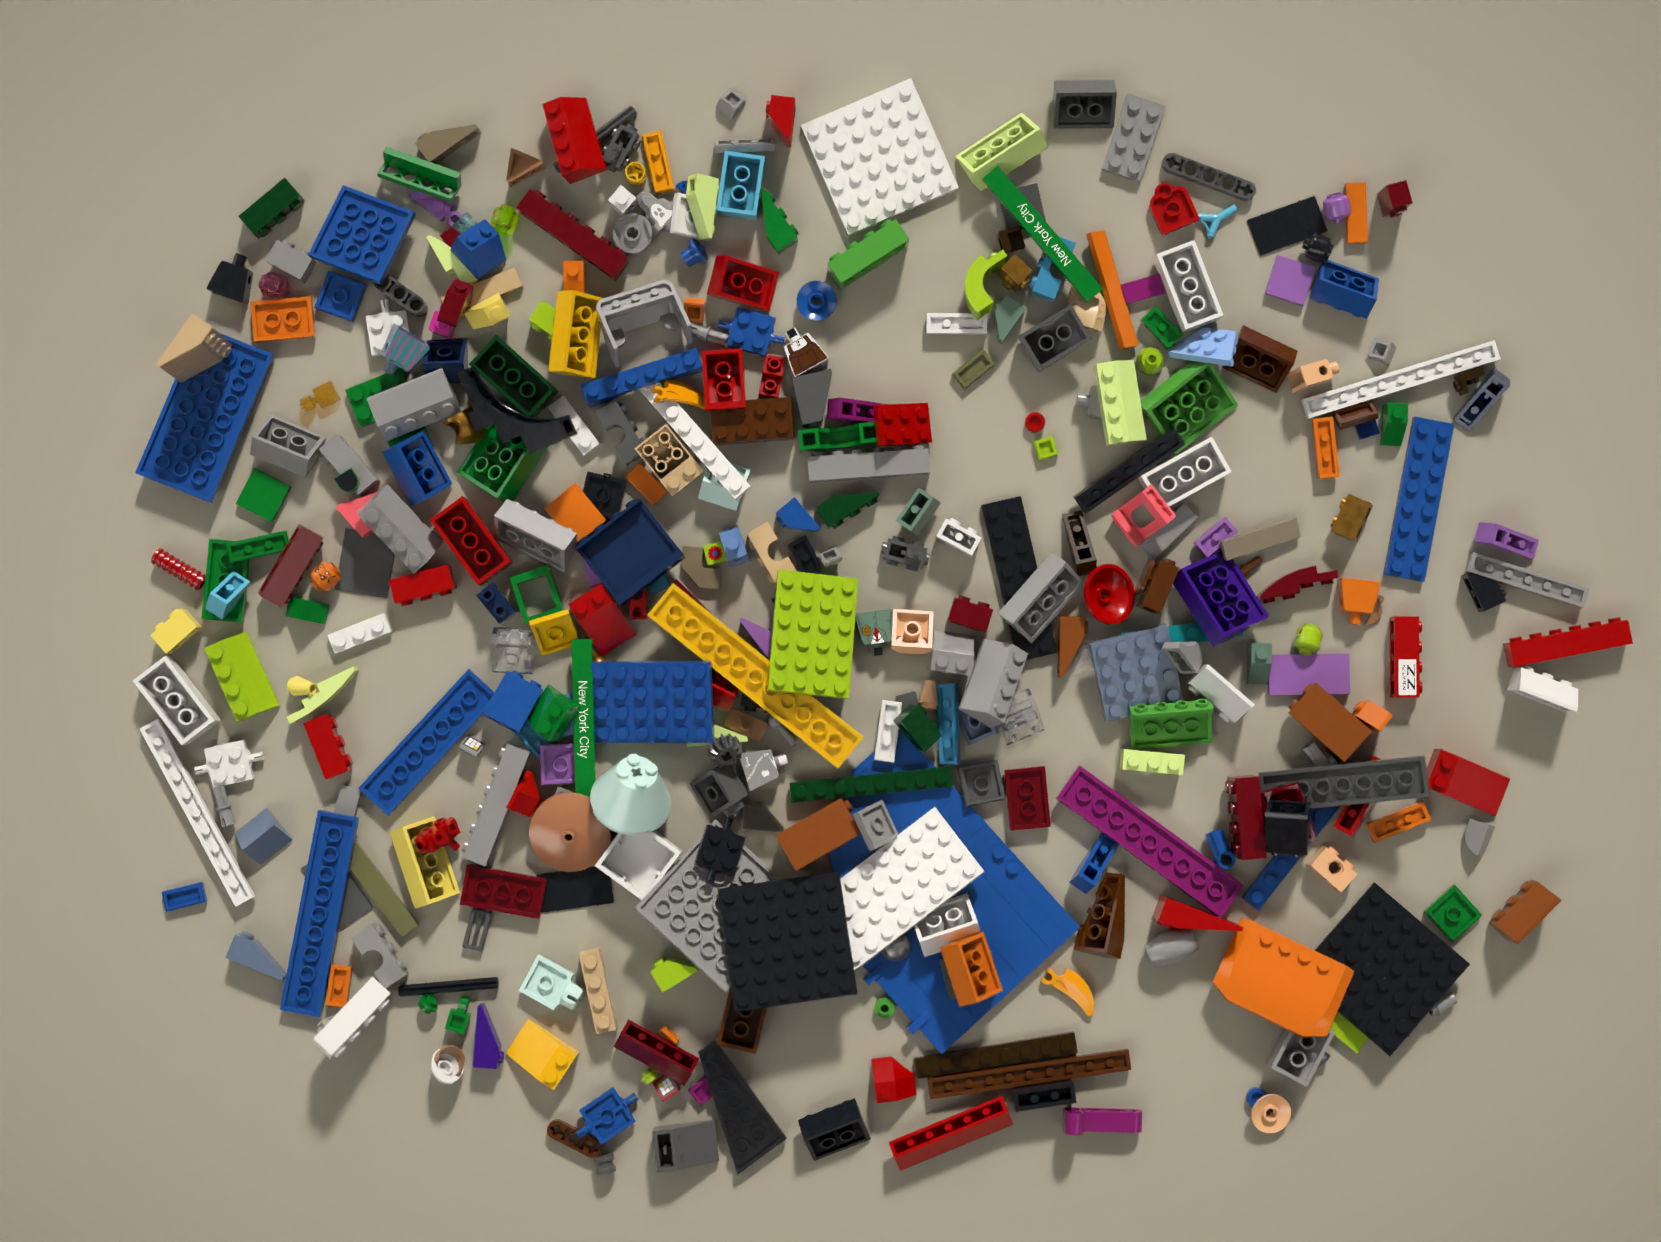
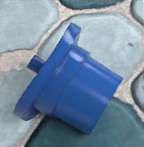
(694, 253)

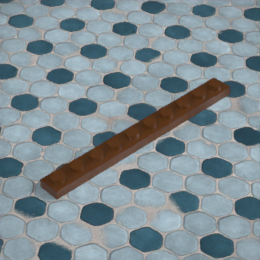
(1029, 1073)

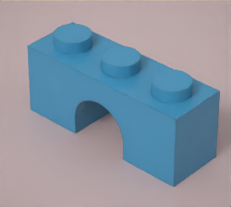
(1045, 285)

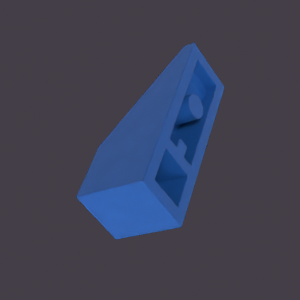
(1094, 863)

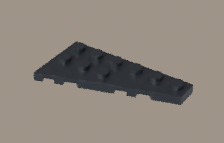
(744, 1119)

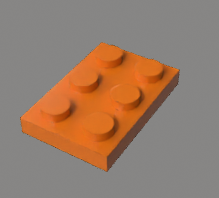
(283, 319)

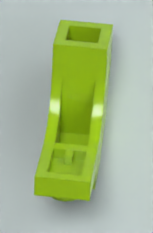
(976, 297)

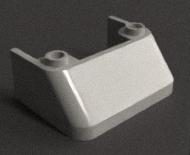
(641, 308)

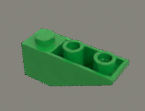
(778, 231)

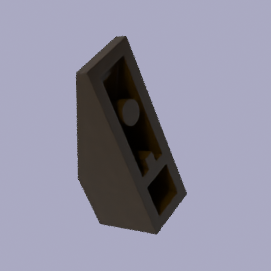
(1079, 543)

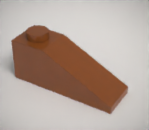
(1070, 637)

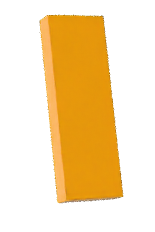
(658, 162)

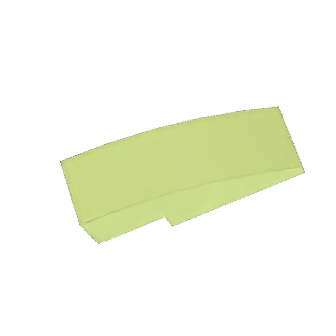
(450, 261)

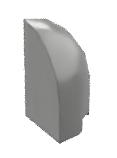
(1478, 836)

